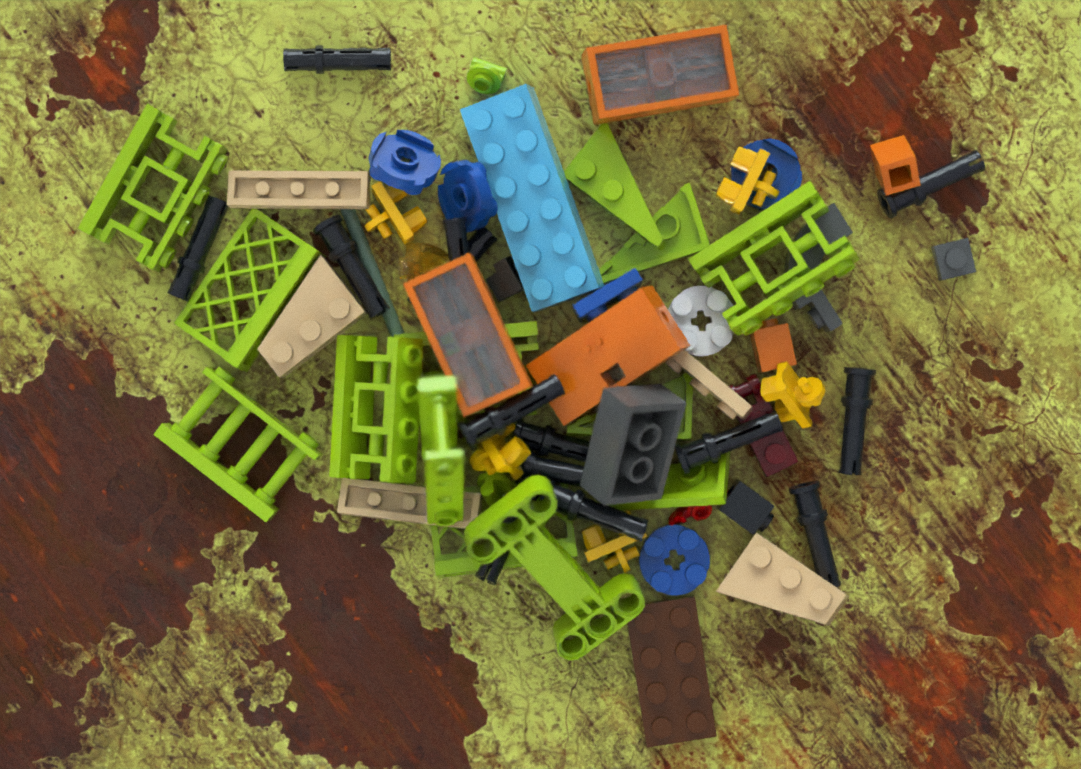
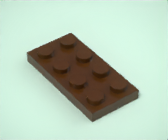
(671, 672)

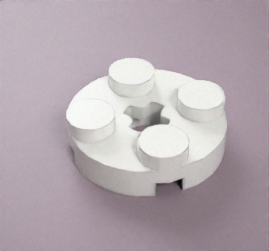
(713, 304)

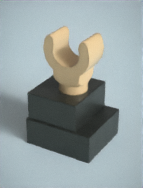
(505, 280)

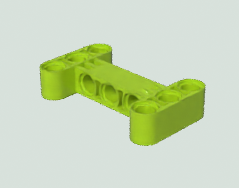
(554, 568)

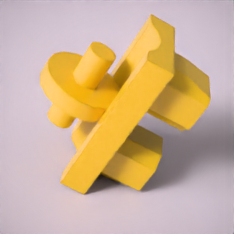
(751, 164)
(405, 225)
(792, 394)
(500, 456)
(598, 546)

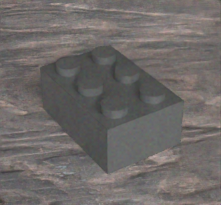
(632, 443)

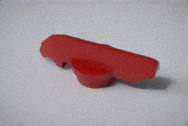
(697, 512)

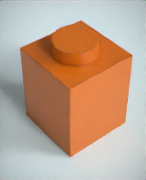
(895, 165)
(772, 345)

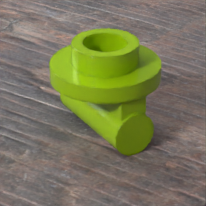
(485, 76)
(493, 486)

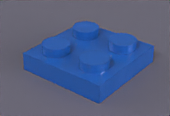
(617, 290)

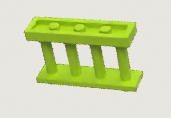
(440, 450)
(234, 479)

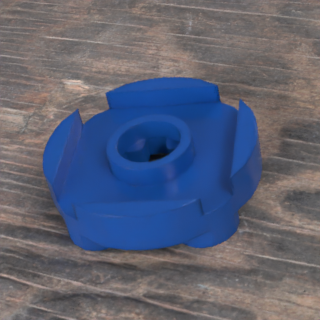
(784, 165)
(387, 166)
(469, 180)
(690, 571)

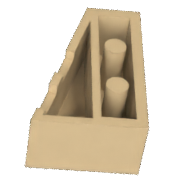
(311, 319)
(782, 583)

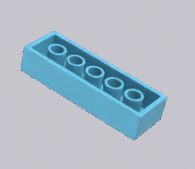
(532, 198)

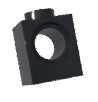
(747, 508)

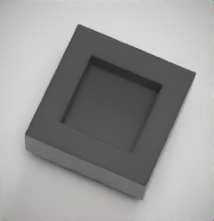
(953, 259)

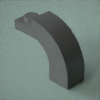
(833, 228)

